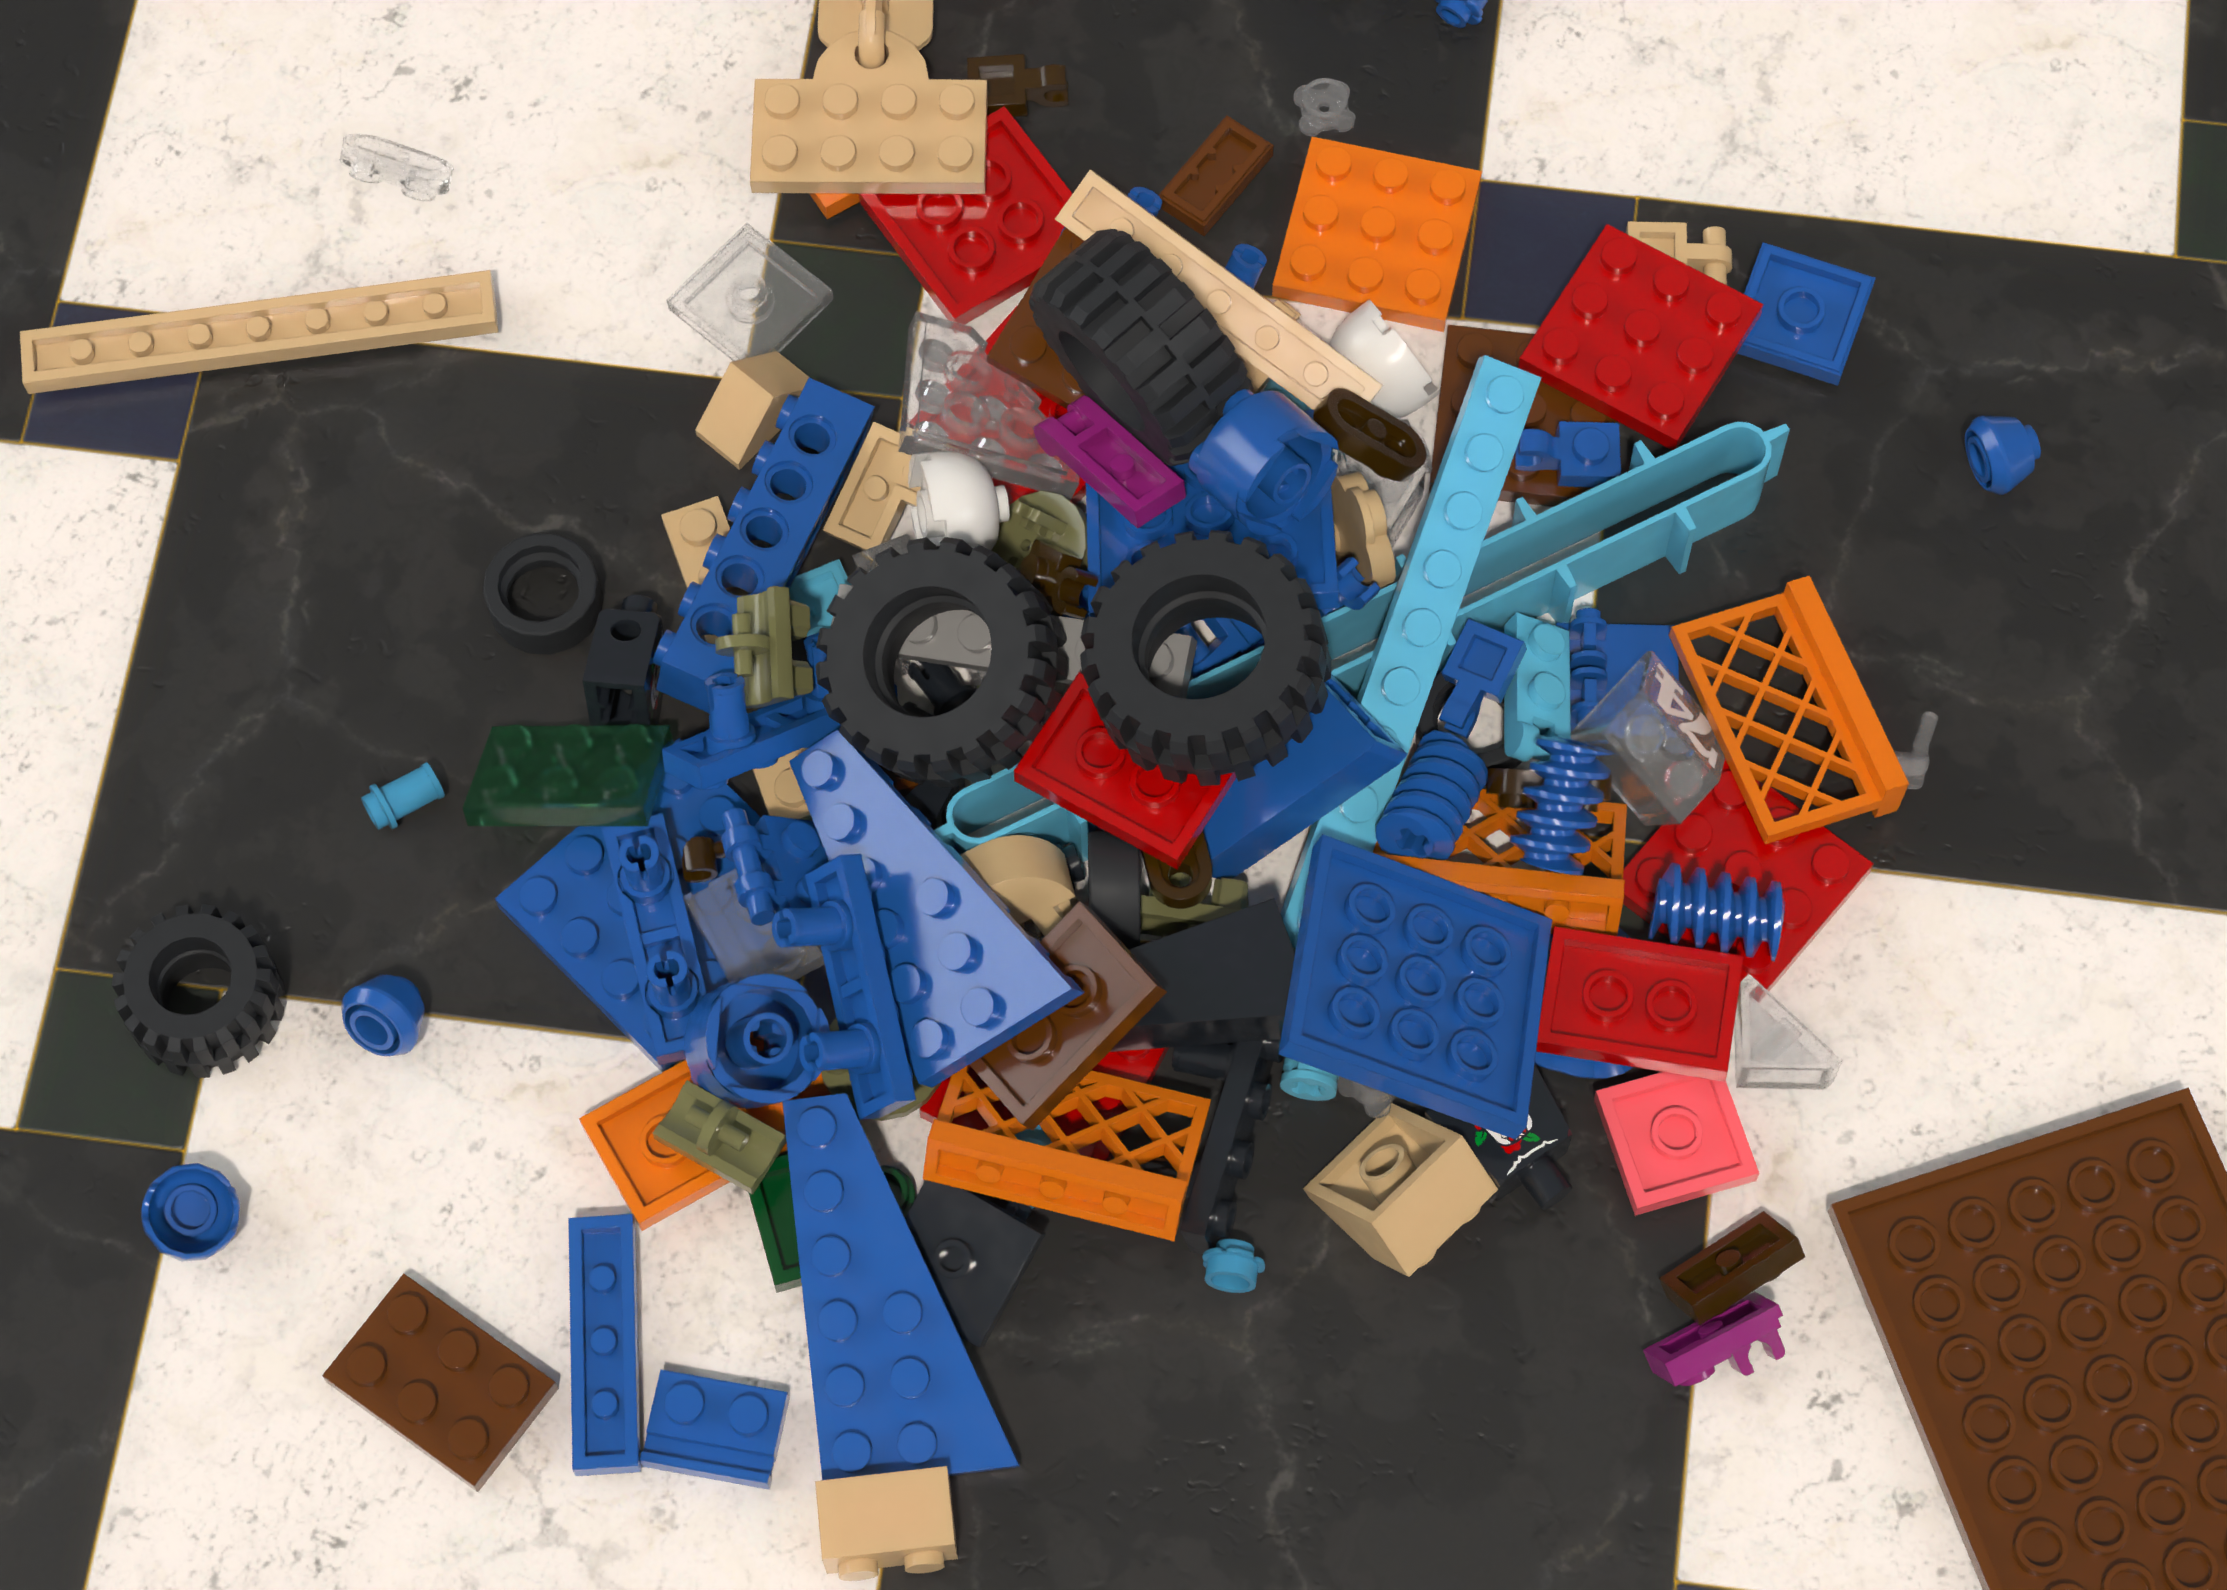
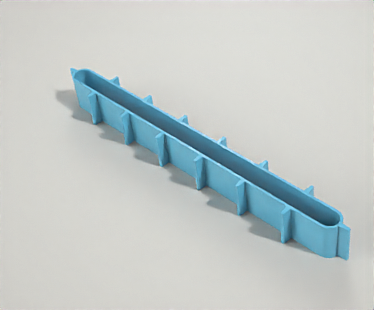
(1670, 534)

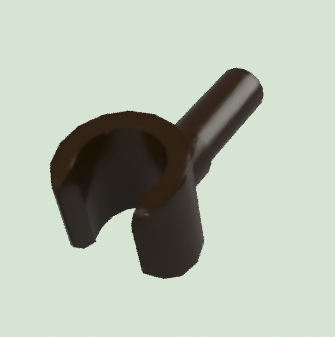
(700, 858)

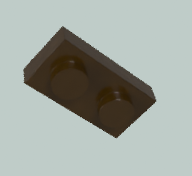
(1732, 1268)

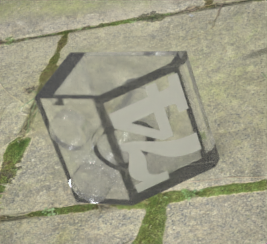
(1660, 741)

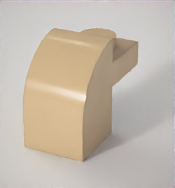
(1026, 877)

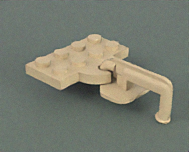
(870, 112)

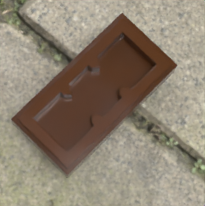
(1215, 175)

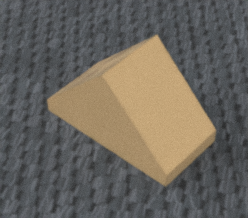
(748, 405)

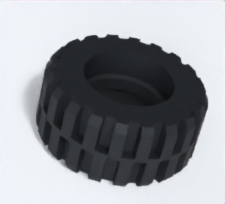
(1138, 343)
(1193, 584)
(883, 613)

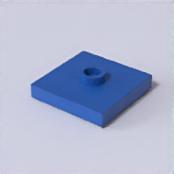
(1806, 313)

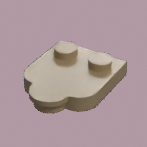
(1362, 529)

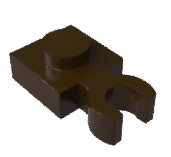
(1057, 577)

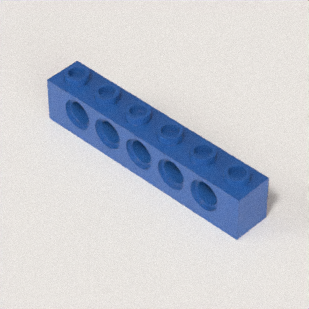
(817, 420)

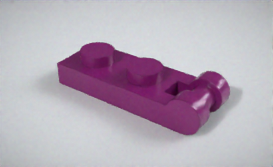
(1111, 461)

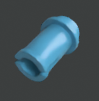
(402, 796)

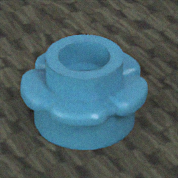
(1232, 1266)

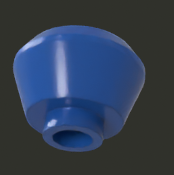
(2001, 452)
(384, 1015)

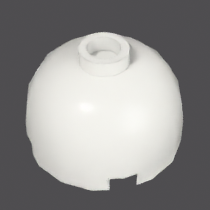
(1384, 356)
(956, 499)

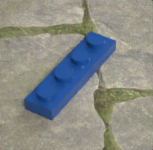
(604, 1345)

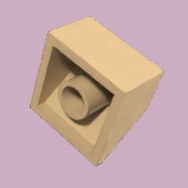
(1402, 1188)

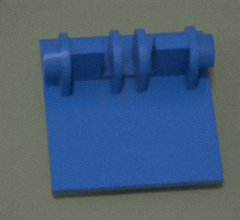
(1605, 653)

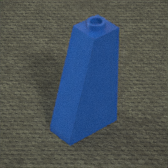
(1329, 767)

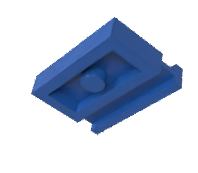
(714, 1429)

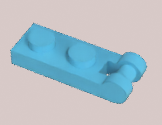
(1540, 690)

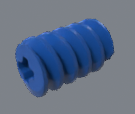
(1432, 799)
(1561, 804)
(1718, 910)

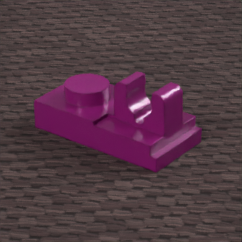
(1695, 1350)

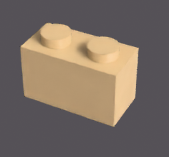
(886, 1522)

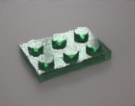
(568, 776)

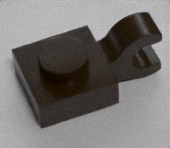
(1013, 84)

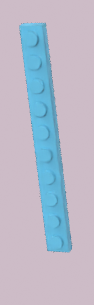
(1429, 594)

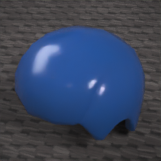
(190, 1212)

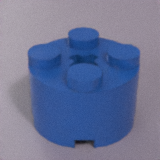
(1265, 461)
(720, 1045)

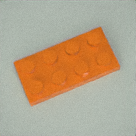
(648, 1173)

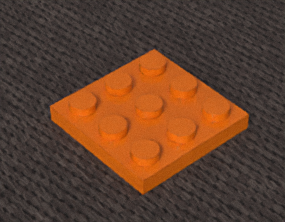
(1377, 232)

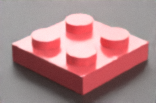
(1675, 1139)

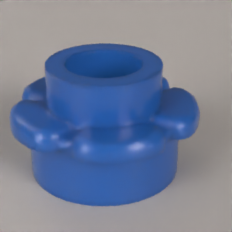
(1461, 12)

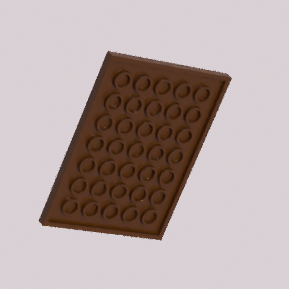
(2065, 1346)

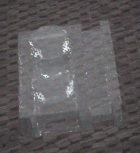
(740, 945)

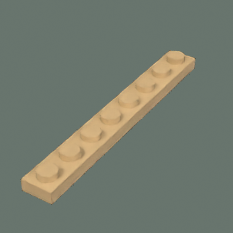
(258, 332)

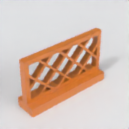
(1840, 703)
(1567, 899)
(1056, 1174)

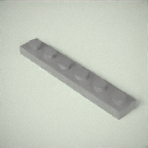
(964, 641)

